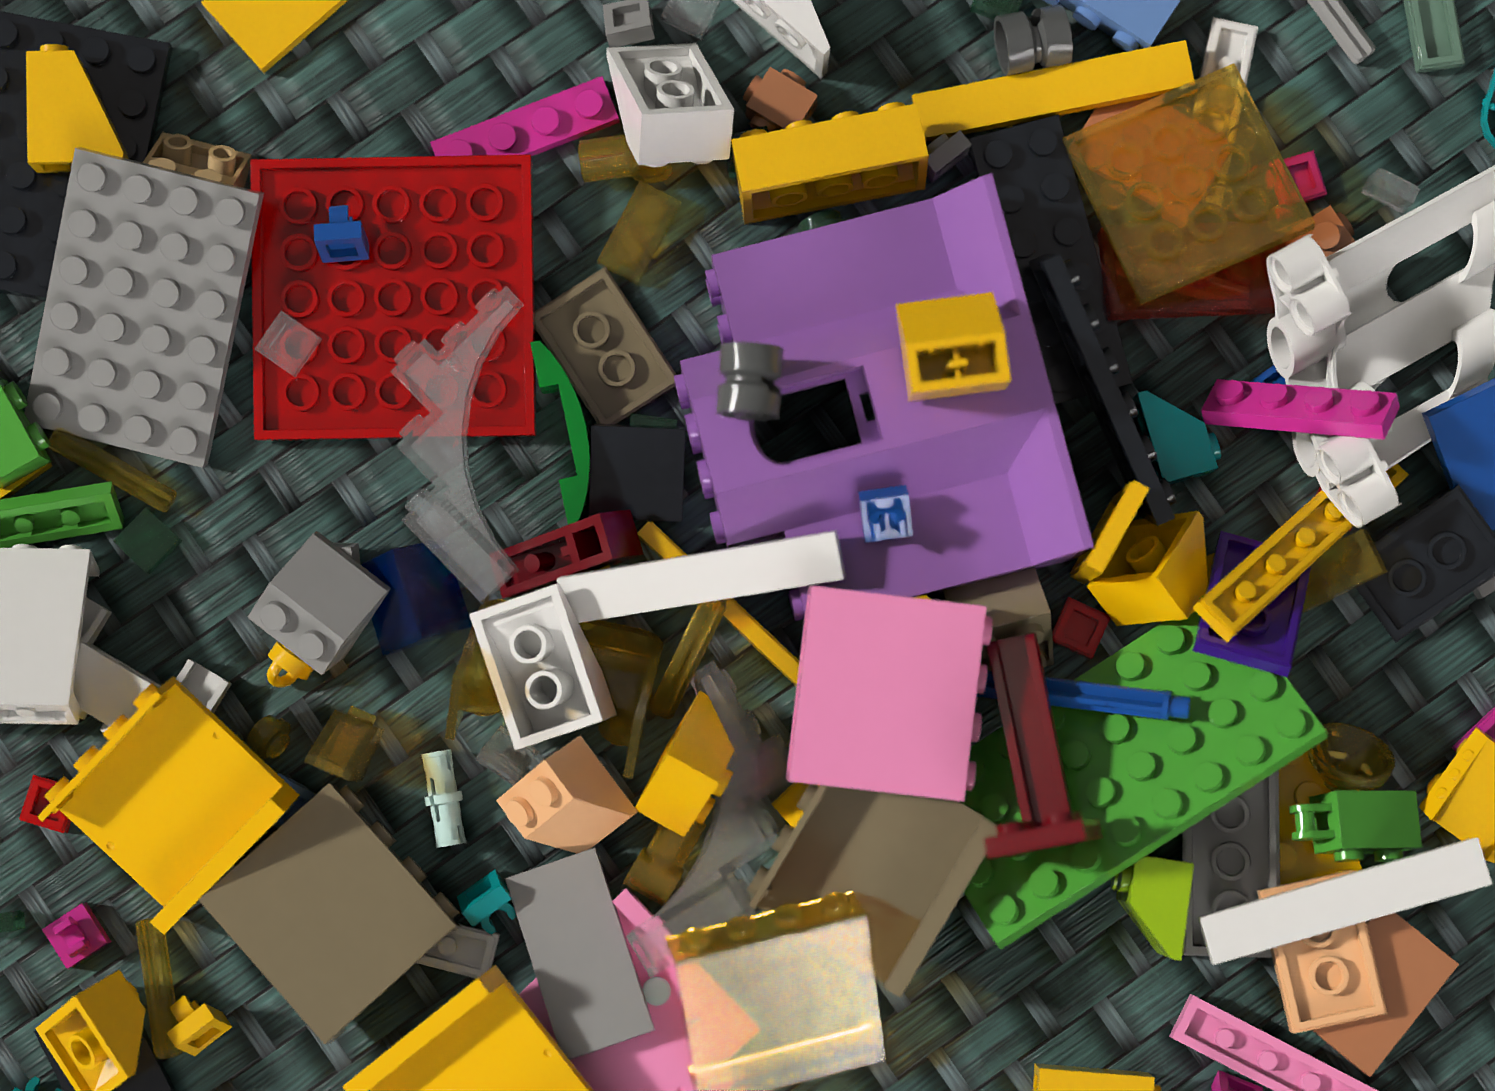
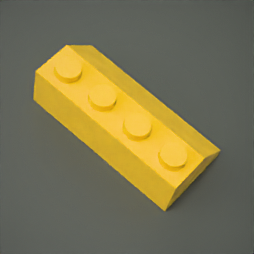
(830, 162)

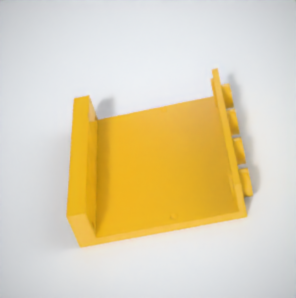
(172, 797)
(475, 1043)

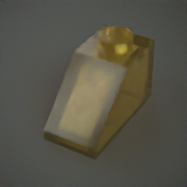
(346, 744)

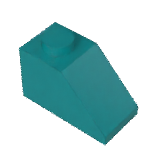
(1178, 439)

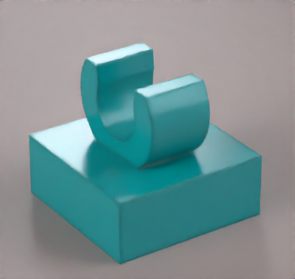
(485, 898)

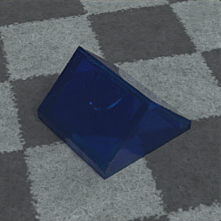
(422, 599)

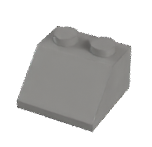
(319, 603)

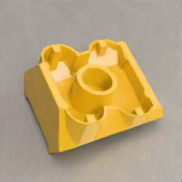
(1465, 793)

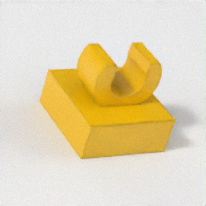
(196, 1026)

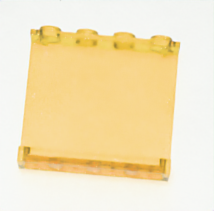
(779, 996)

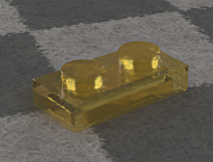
(639, 233)
(1343, 568)

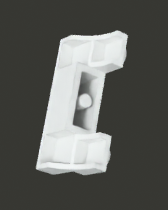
(109, 686)

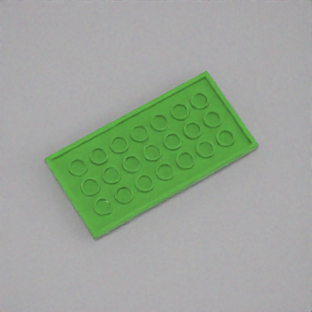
(1136, 772)

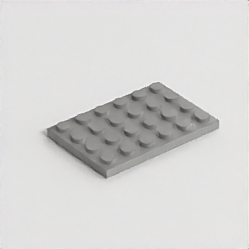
(142, 306)

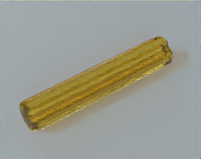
(112, 469)
(687, 658)
(158, 986)

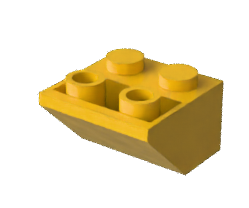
(953, 346)

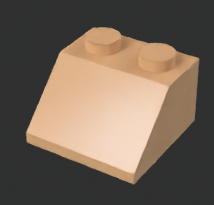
(567, 800)

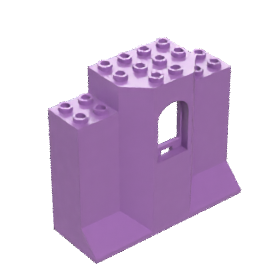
(979, 468)

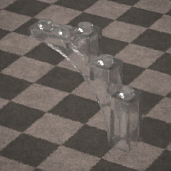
(444, 383)
(735, 834)

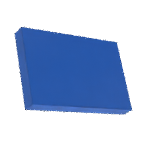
(1466, 444)

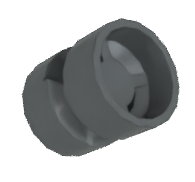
(1034, 39)
(750, 379)

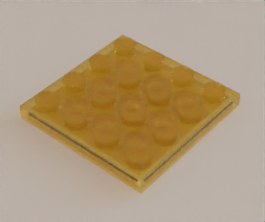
(1188, 183)

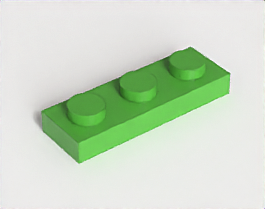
(59, 514)

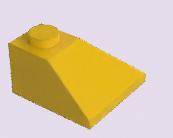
(97, 1034)

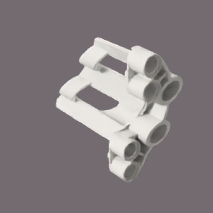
(1347, 333)

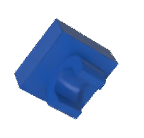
(341, 237)
(885, 513)

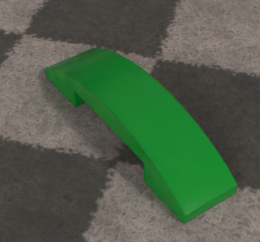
(554, 379)

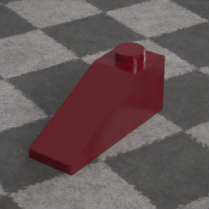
(572, 549)

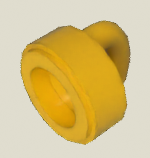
(288, 661)

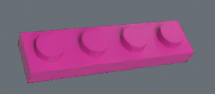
(536, 125)
(1301, 409)

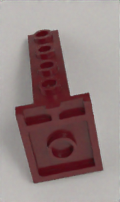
(1032, 755)

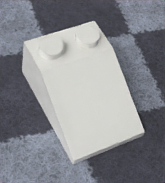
(795, 27)
(670, 104)
(541, 667)

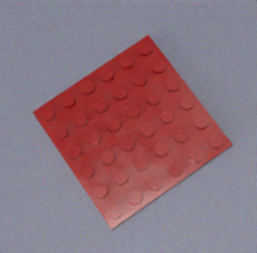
(437, 245)

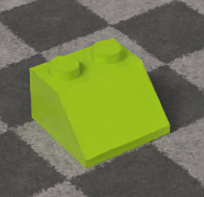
(1157, 900)

